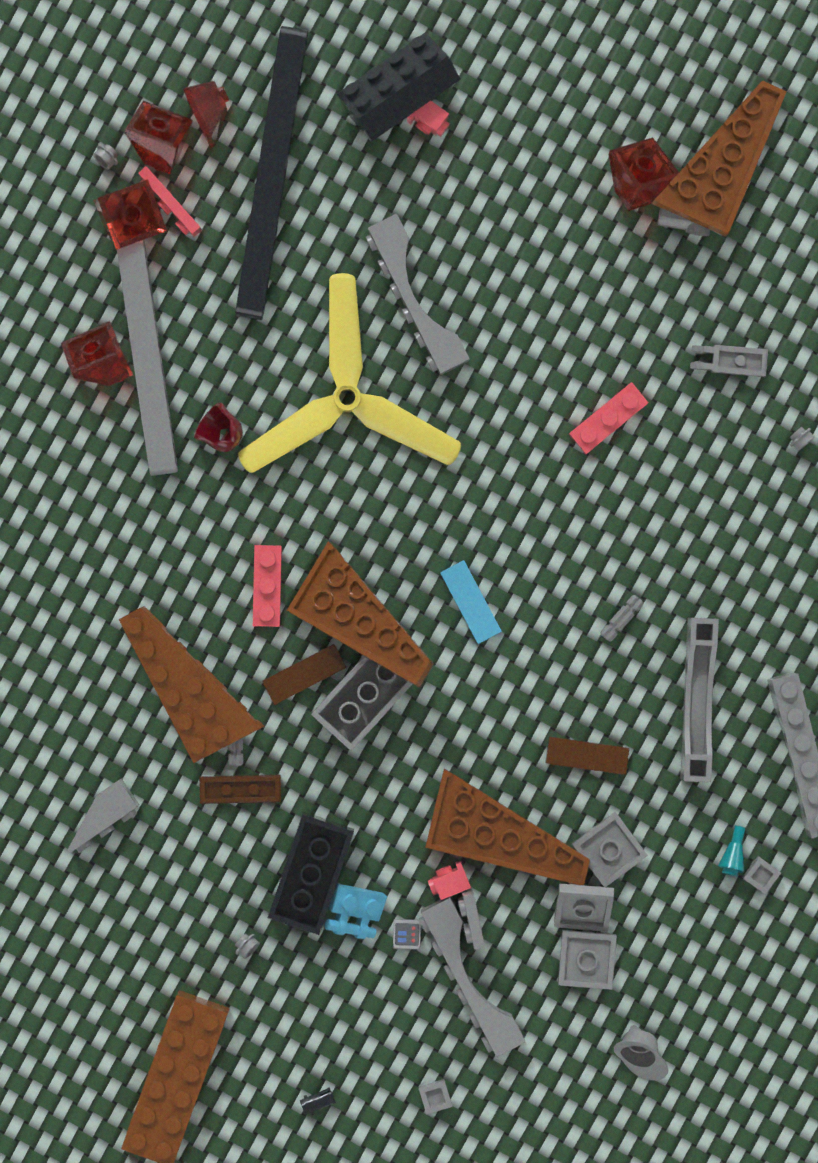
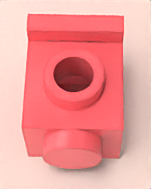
(430, 119)
(449, 881)

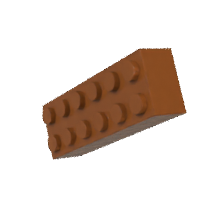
(175, 1078)

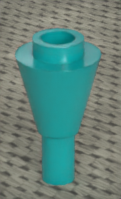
(732, 859)

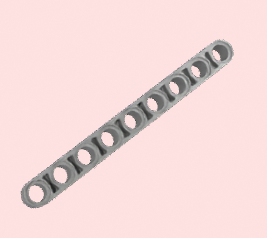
(147, 359)

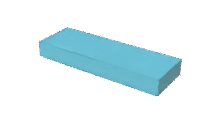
(470, 602)

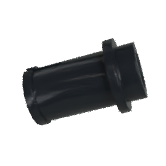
(317, 1101)

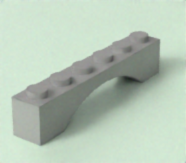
(442, 345)
(698, 691)
(801, 744)
(498, 1025)

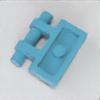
(358, 903)

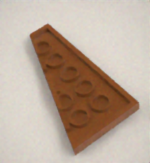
(720, 172)
(348, 610)
(192, 696)
(485, 830)

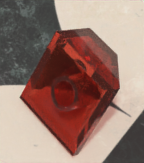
(208, 108)
(158, 135)
(640, 172)
(130, 214)
(97, 356)

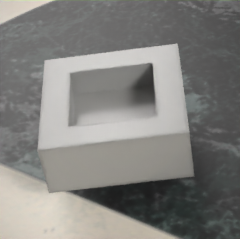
(761, 875)
(435, 1096)

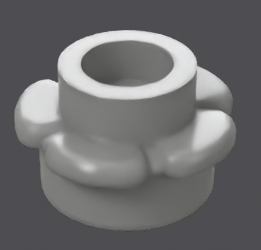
(106, 156)
(801, 438)
(246, 945)

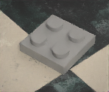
(610, 849)
(583, 907)
(472, 928)
(587, 959)

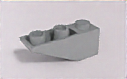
(107, 808)

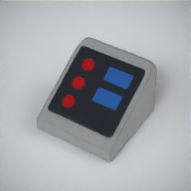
(406, 934)

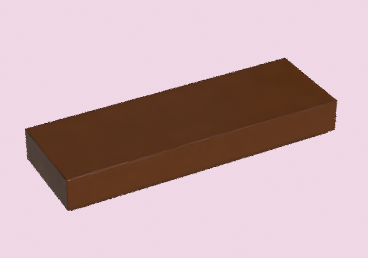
(304, 674)
(587, 755)
(240, 789)

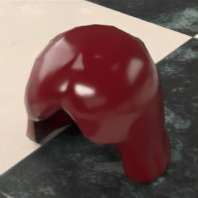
(210, 427)

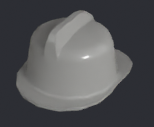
(641, 1054)

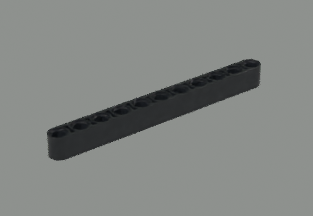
(271, 173)

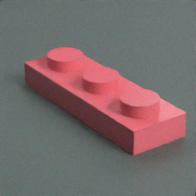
(170, 204)
(608, 418)
(267, 585)

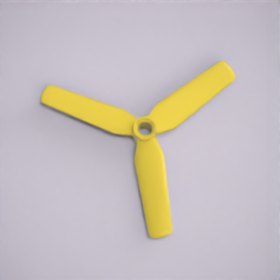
(371, 410)

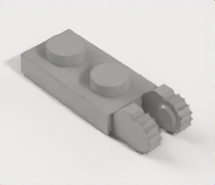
(732, 360)

